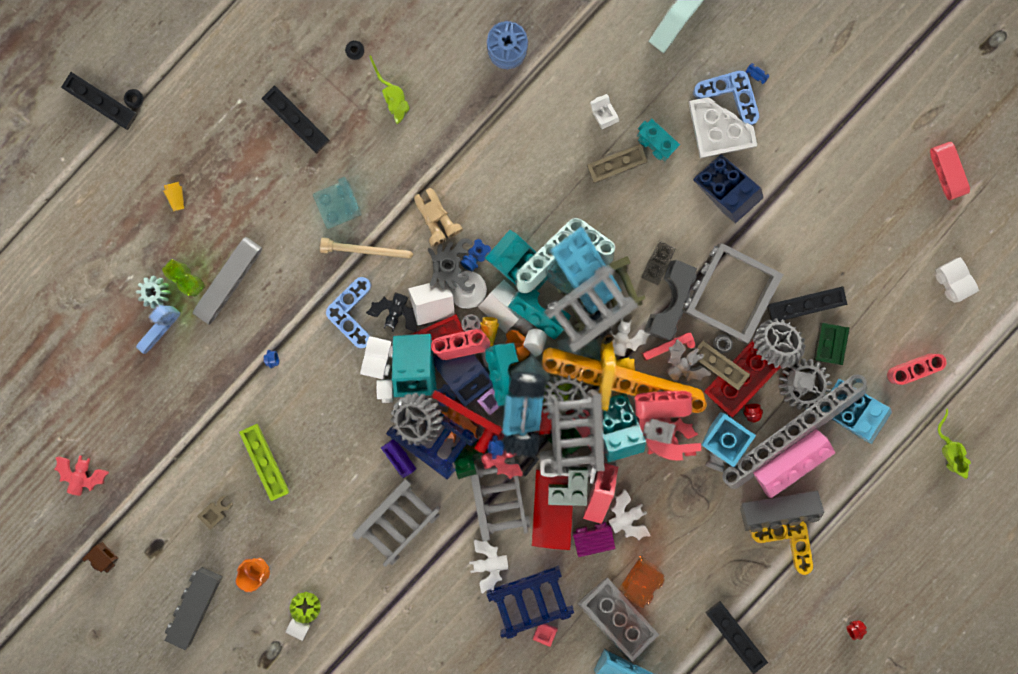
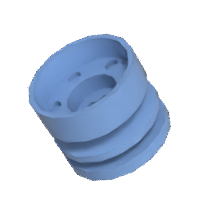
(514, 53)

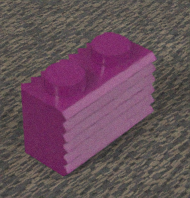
(593, 539)

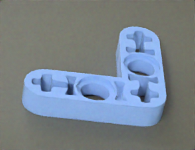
(732, 86)
(344, 309)
(163, 318)

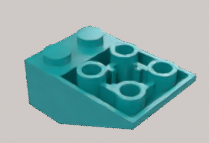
(511, 255)
(413, 365)
(621, 430)

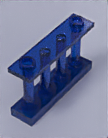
(430, 455)
(534, 583)

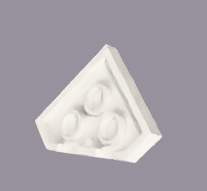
(718, 129)

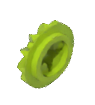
(311, 613)

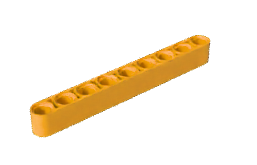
(631, 386)

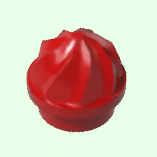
(753, 412)
(856, 630)

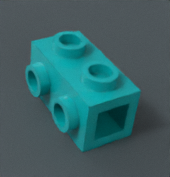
(656, 139)

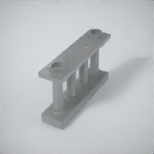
(608, 316)
(594, 440)
(484, 510)
(379, 518)

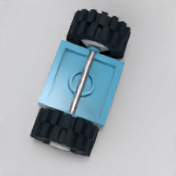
(523, 413)

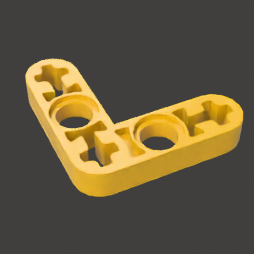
(608, 371)
(794, 537)

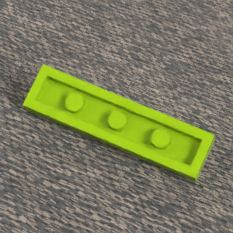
(264, 462)

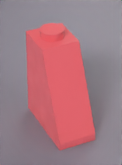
(601, 494)

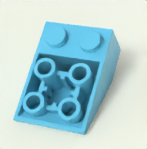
(862, 417)

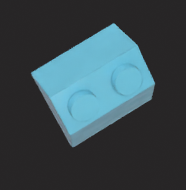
(727, 439)

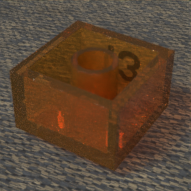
(642, 582)

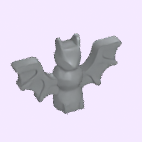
(682, 366)

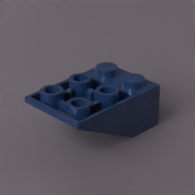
(729, 188)
(464, 376)

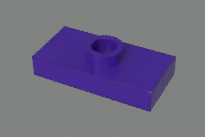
(398, 458)

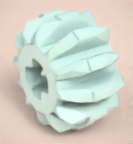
(146, 295)

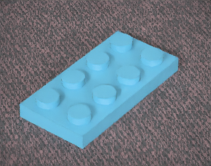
(579, 262)

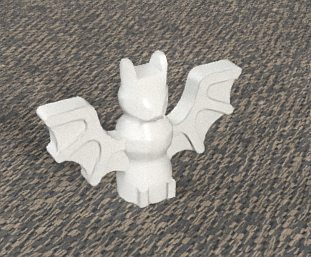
(622, 341)
(624, 519)
(492, 564)

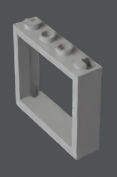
(760, 307)

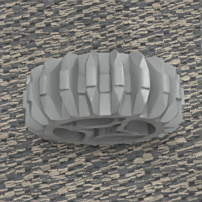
(779, 343)
(572, 391)
(819, 392)
(417, 408)

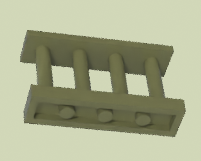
(620, 267)

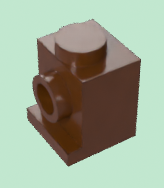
(101, 558)

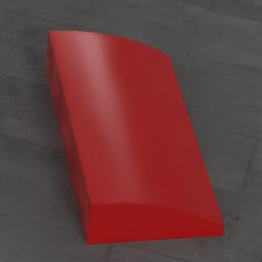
(728, 397)
(550, 522)

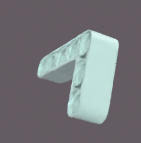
(673, 23)
(542, 259)

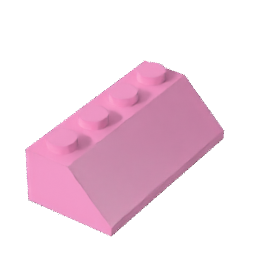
(794, 463)

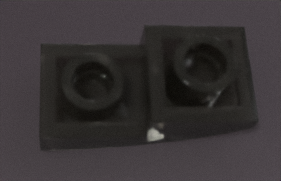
(658, 262)

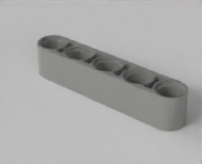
(227, 280)

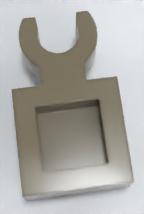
(213, 513)

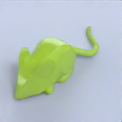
(394, 98)
(954, 453)

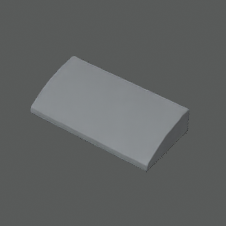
(618, 619)

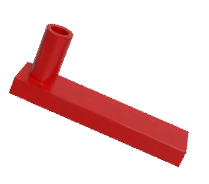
(490, 428)

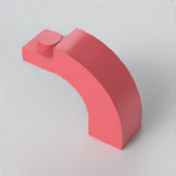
(668, 451)

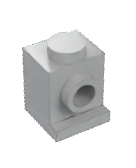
(800, 381)
(664, 437)

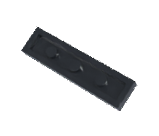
(99, 100)
(295, 119)
(807, 304)
(736, 637)

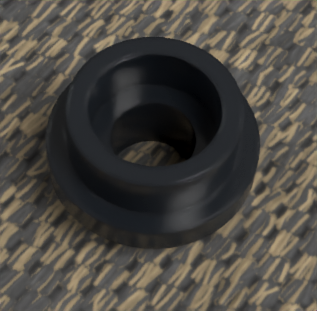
(354, 56)
(128, 98)

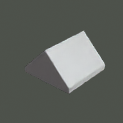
(431, 302)
(497, 304)

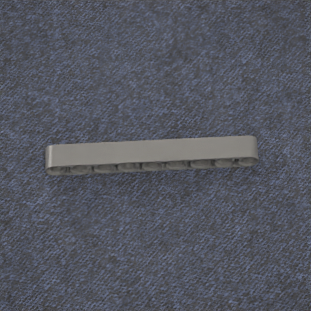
(797, 423)

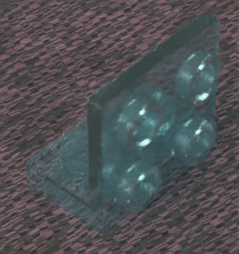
(337, 203)

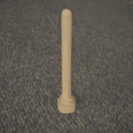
(328, 246)

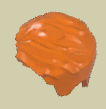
(518, 339)
(252, 574)

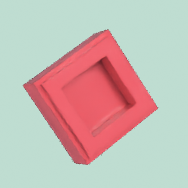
(545, 634)

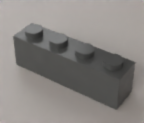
(782, 511)
(193, 608)

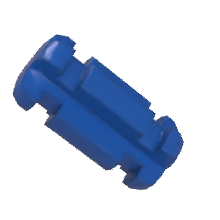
(757, 73)

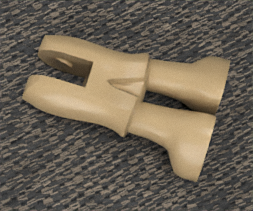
(432, 214)

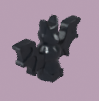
(396, 309)

